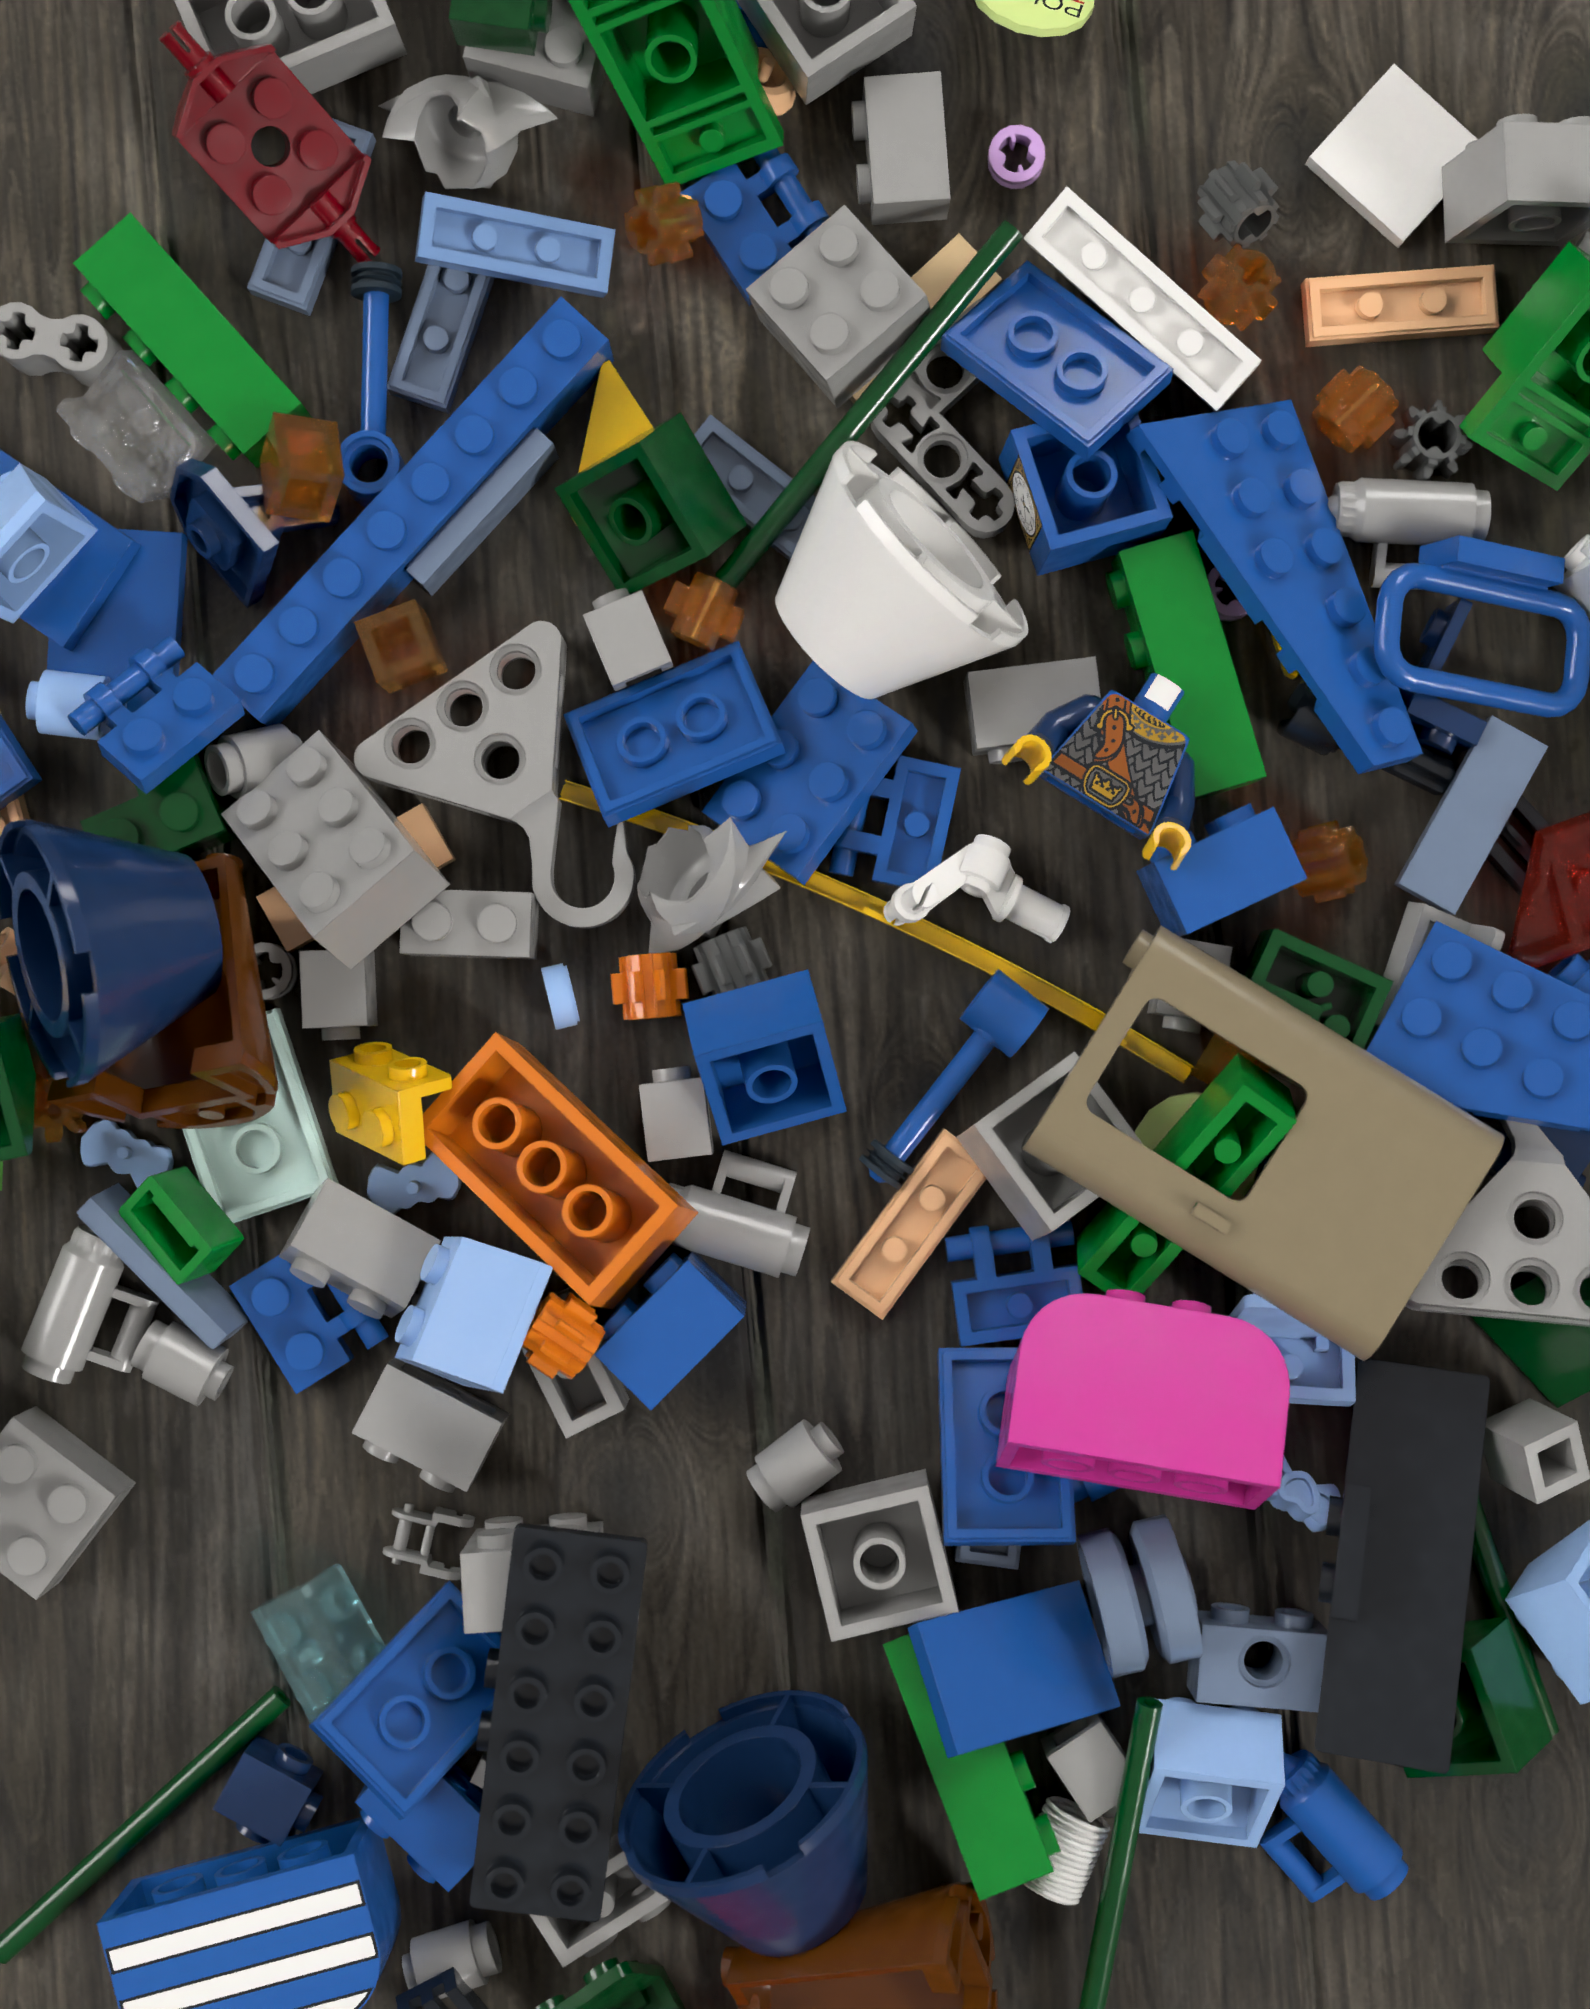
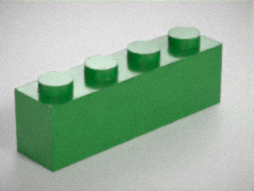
(188, 335)
(1183, 640)
(1215, 1141)
(979, 1793)

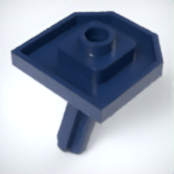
(232, 527)

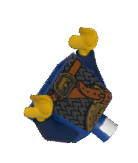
(1120, 762)

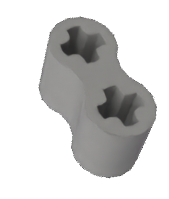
(54, 343)

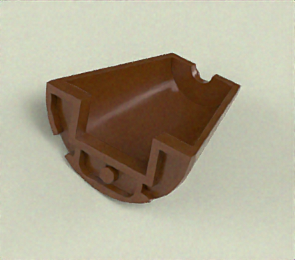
(212, 1061)
(892, 1955)

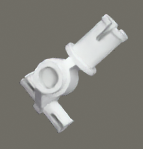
(984, 873)

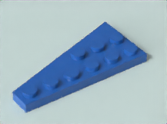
(1279, 551)
(1490, 1034)

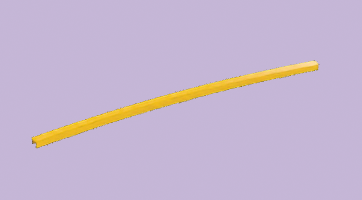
(930, 934)

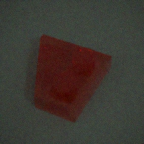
(1555, 895)

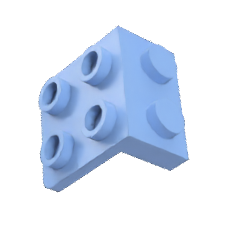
(1316, 1366)

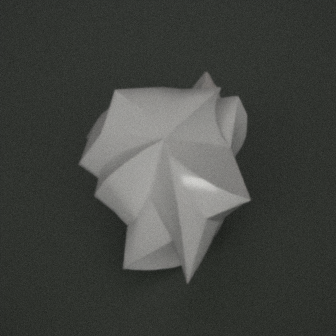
(463, 127)
(700, 881)

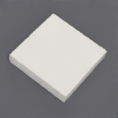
(1391, 155)

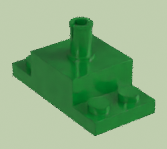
(684, 80)
(1541, 400)

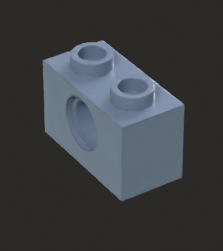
(1285, 1682)

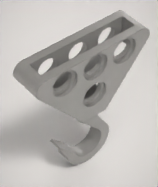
(459, 755)
(1495, 1250)

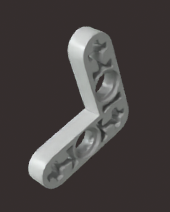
(928, 407)

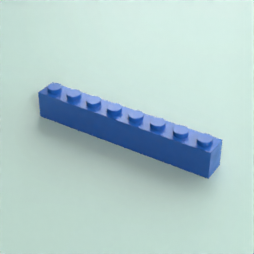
(371, 557)

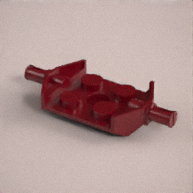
(321, 172)

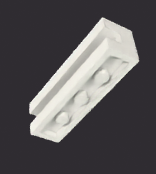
(1141, 299)

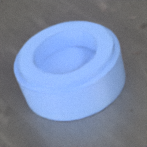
(560, 996)

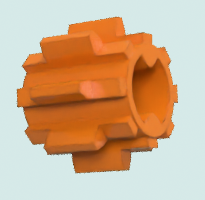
(649, 986)
(562, 1336)

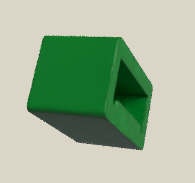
(181, 1224)

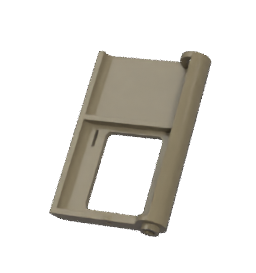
(1350, 1192)

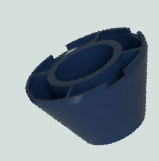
(105, 942)
(758, 1821)

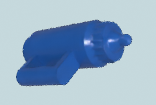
(1338, 1828)

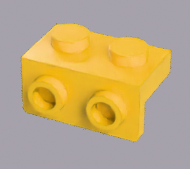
(380, 1099)

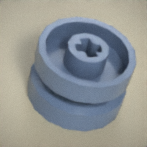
(1148, 1593)

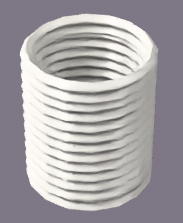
(1079, 1847)

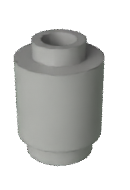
(247, 758)
(182, 1363)
(795, 1465)
(464, 1945)

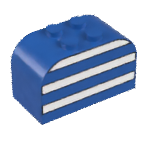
(258, 1926)

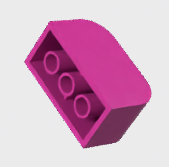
(1147, 1399)

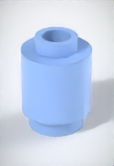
(56, 697)

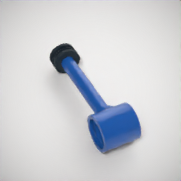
(376, 286)
(1001, 1018)

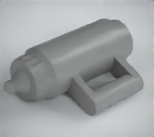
(1407, 514)
(742, 1230)
(75, 1307)

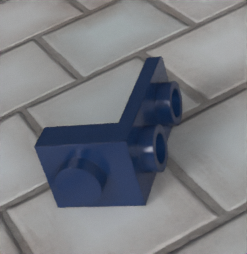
(1440, 724)

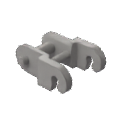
(423, 1557)

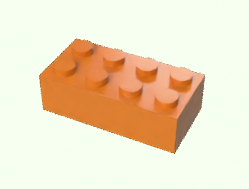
(554, 1172)

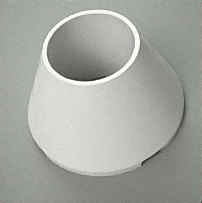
(890, 583)

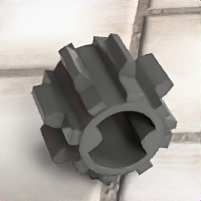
(1238, 204)
(1434, 460)
(730, 962)

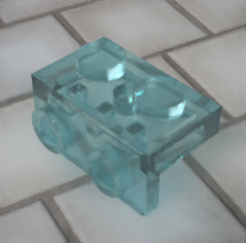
(319, 1637)

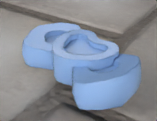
(124, 1153)
(412, 1184)
(1303, 1498)

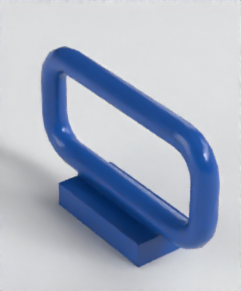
(1493, 576)

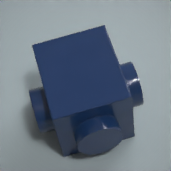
(271, 1791)

